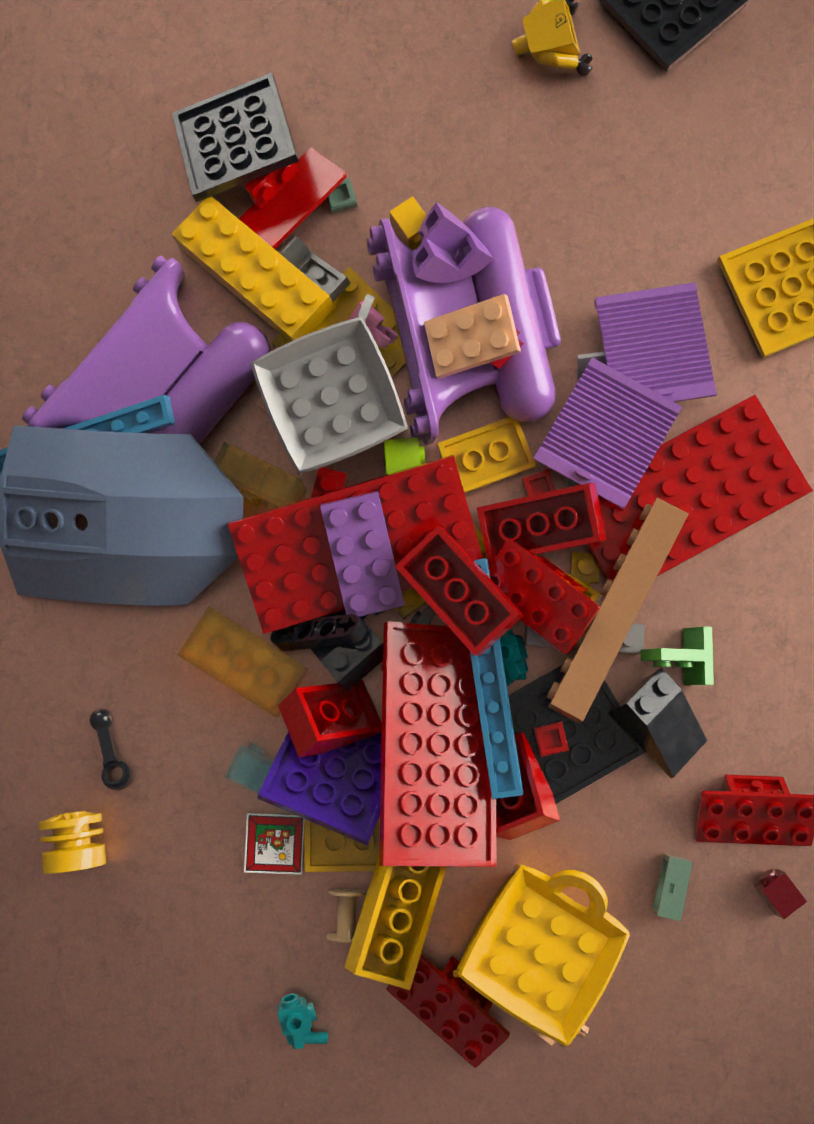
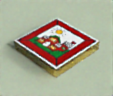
(274, 843)

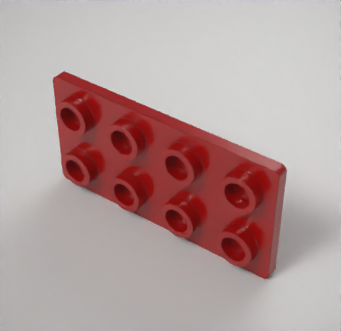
(290, 196)
(544, 594)
(755, 813)
(452, 1010)

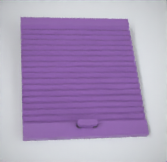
(658, 340)
(607, 432)

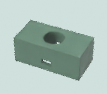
(672, 887)

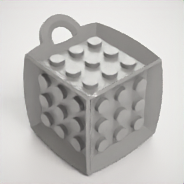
(330, 393)

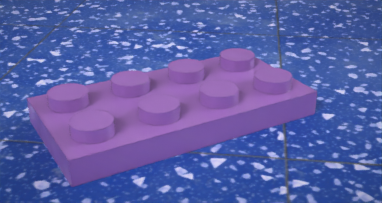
(362, 554)

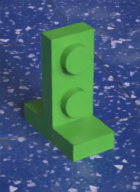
(694, 657)

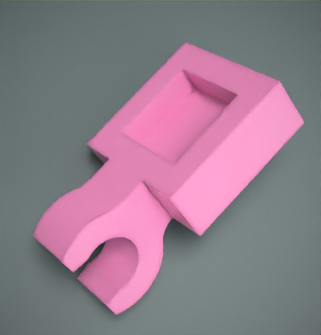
(381, 334)

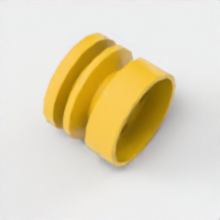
(72, 842)

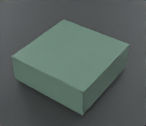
(342, 197)

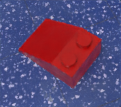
(329, 717)
(535, 807)

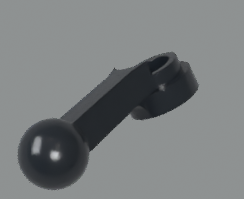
(101, 721)

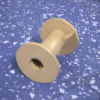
(345, 913)

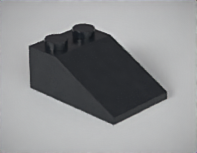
(353, 661)
(661, 722)

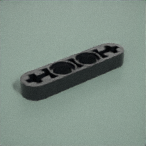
(346, 630)

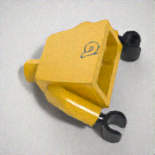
(552, 36)

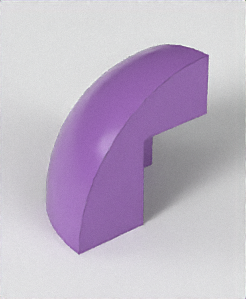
(448, 249)

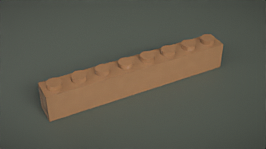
(617, 611)

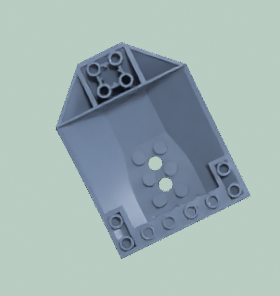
(150, 509)

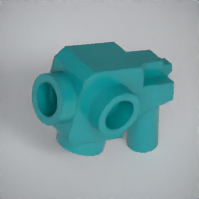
(514, 657)
(296, 1019)

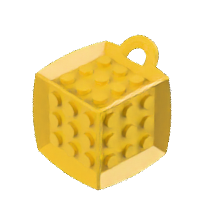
(544, 951)

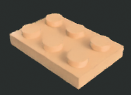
(472, 336)

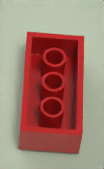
(544, 521)
(459, 591)

